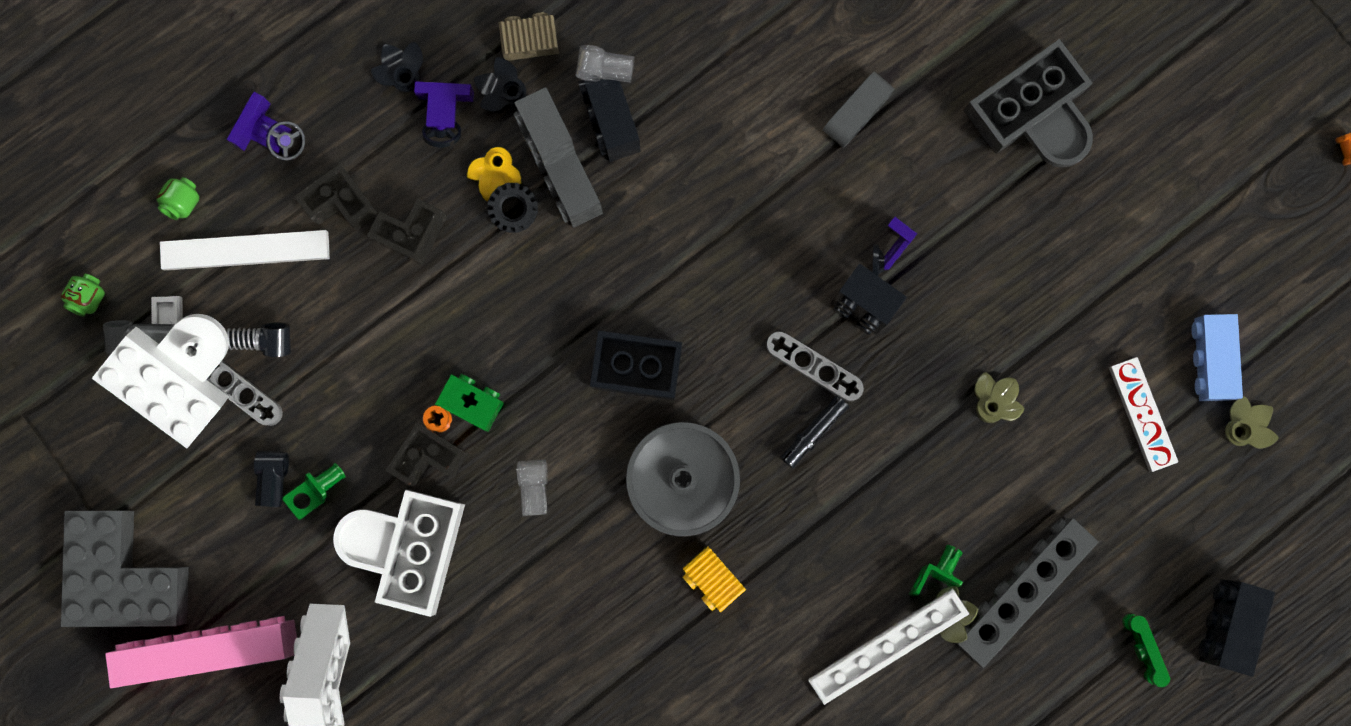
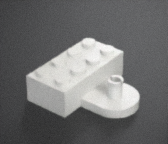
(169, 378)
(405, 549)

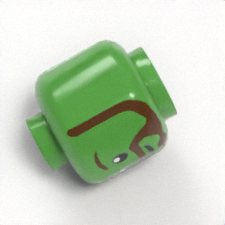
(177, 198)
(82, 295)

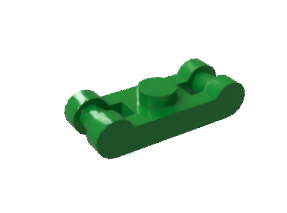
(1147, 650)

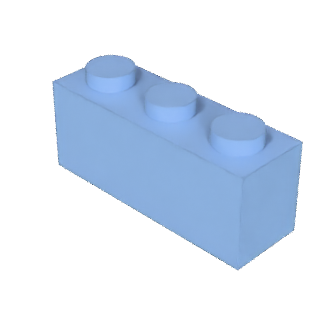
(1217, 357)

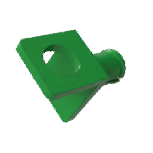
(315, 489)
(941, 572)

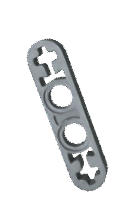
(812, 370)
(240, 383)

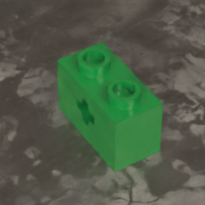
(453, 399)

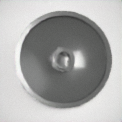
(683, 479)

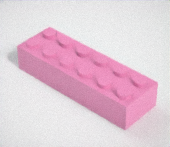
(198, 653)

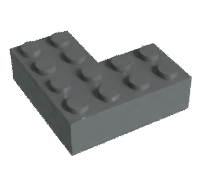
(555, 154)
(104, 586)

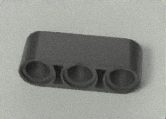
(858, 109)

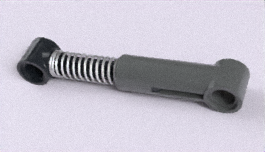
(271, 338)

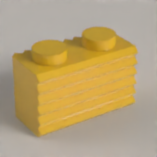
(713, 580)

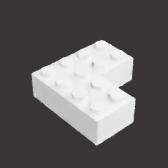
(317, 668)

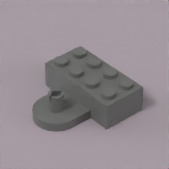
(1038, 105)

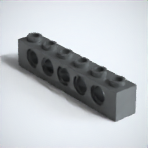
(1078, 543)

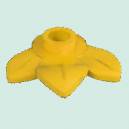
(493, 176)

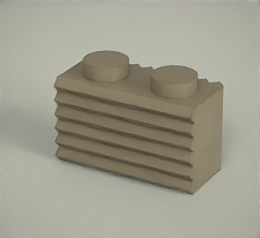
(528, 36)

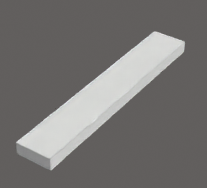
(244, 250)
(888, 646)

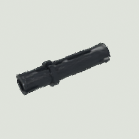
(810, 436)

